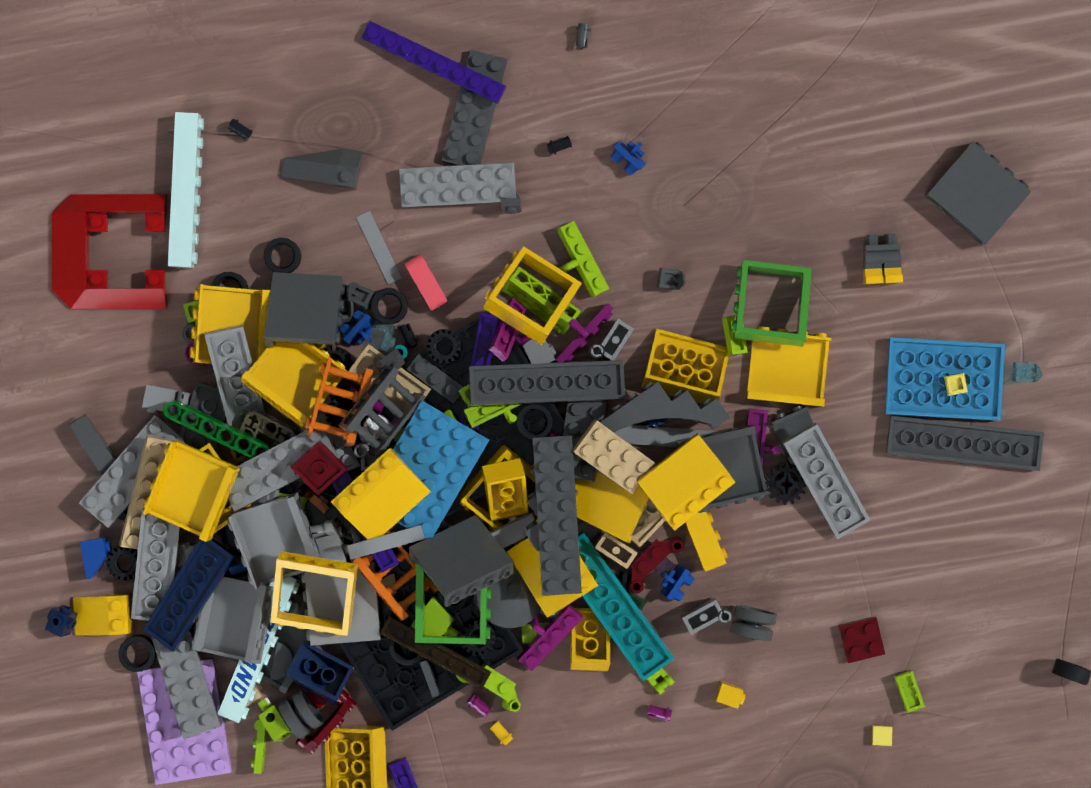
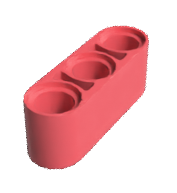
(426, 282)

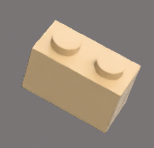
(615, 549)

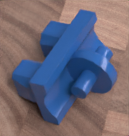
(635, 162)
(360, 331)
(674, 580)

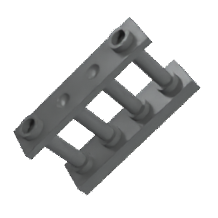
(364, 407)

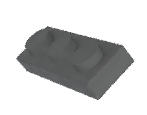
(435, 378)

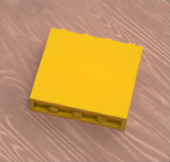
(225, 308)
(789, 371)
(291, 378)
(191, 489)
(609, 506)

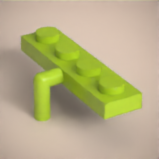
(582, 259)
(480, 414)

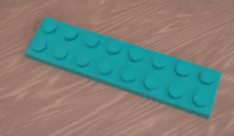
(622, 616)

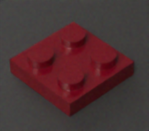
(318, 467)
(861, 639)

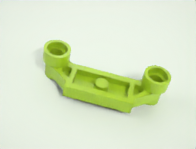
(502, 687)

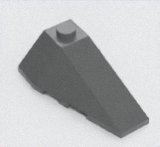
(329, 168)

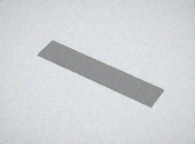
(379, 247)
(385, 542)

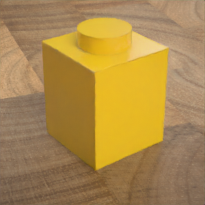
(730, 695)

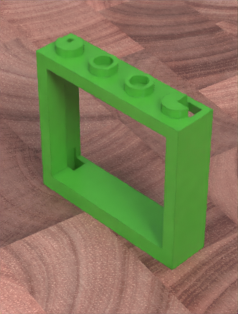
(766, 335)
(485, 613)

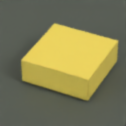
(955, 384)
(882, 735)

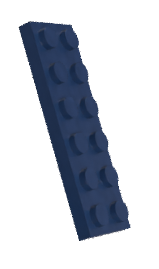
(189, 593)

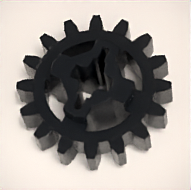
(785, 493)

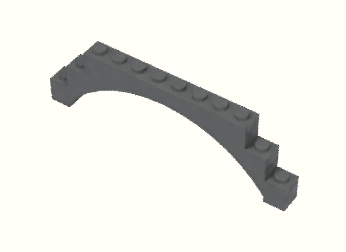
(648, 405)

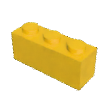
(706, 541)

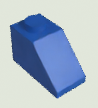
(94, 555)

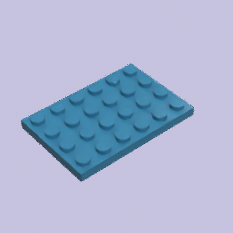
(918, 385)
(442, 458)

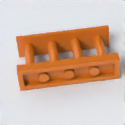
(362, 379)
(387, 593)

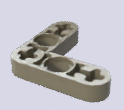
(262, 427)

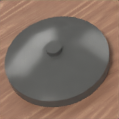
(510, 602)

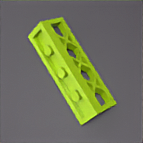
(538, 303)

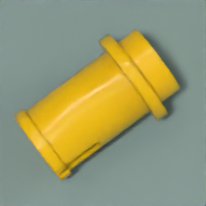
(501, 733)

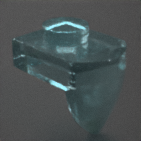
(388, 340)
(1026, 372)

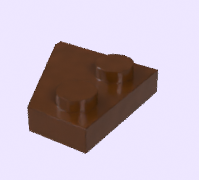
(320, 501)

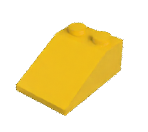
(505, 489)
(103, 614)
(589, 644)

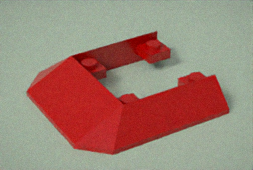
(70, 251)

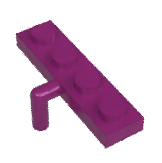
(591, 329)
(506, 335)
(759, 420)
(549, 636)

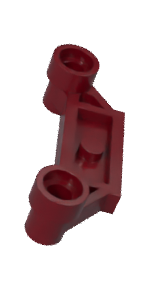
(650, 559)
(311, 743)

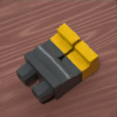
(881, 262)

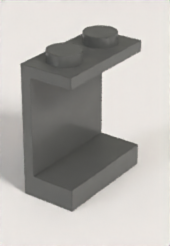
(791, 424)

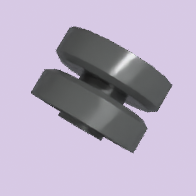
(752, 626)
(300, 714)

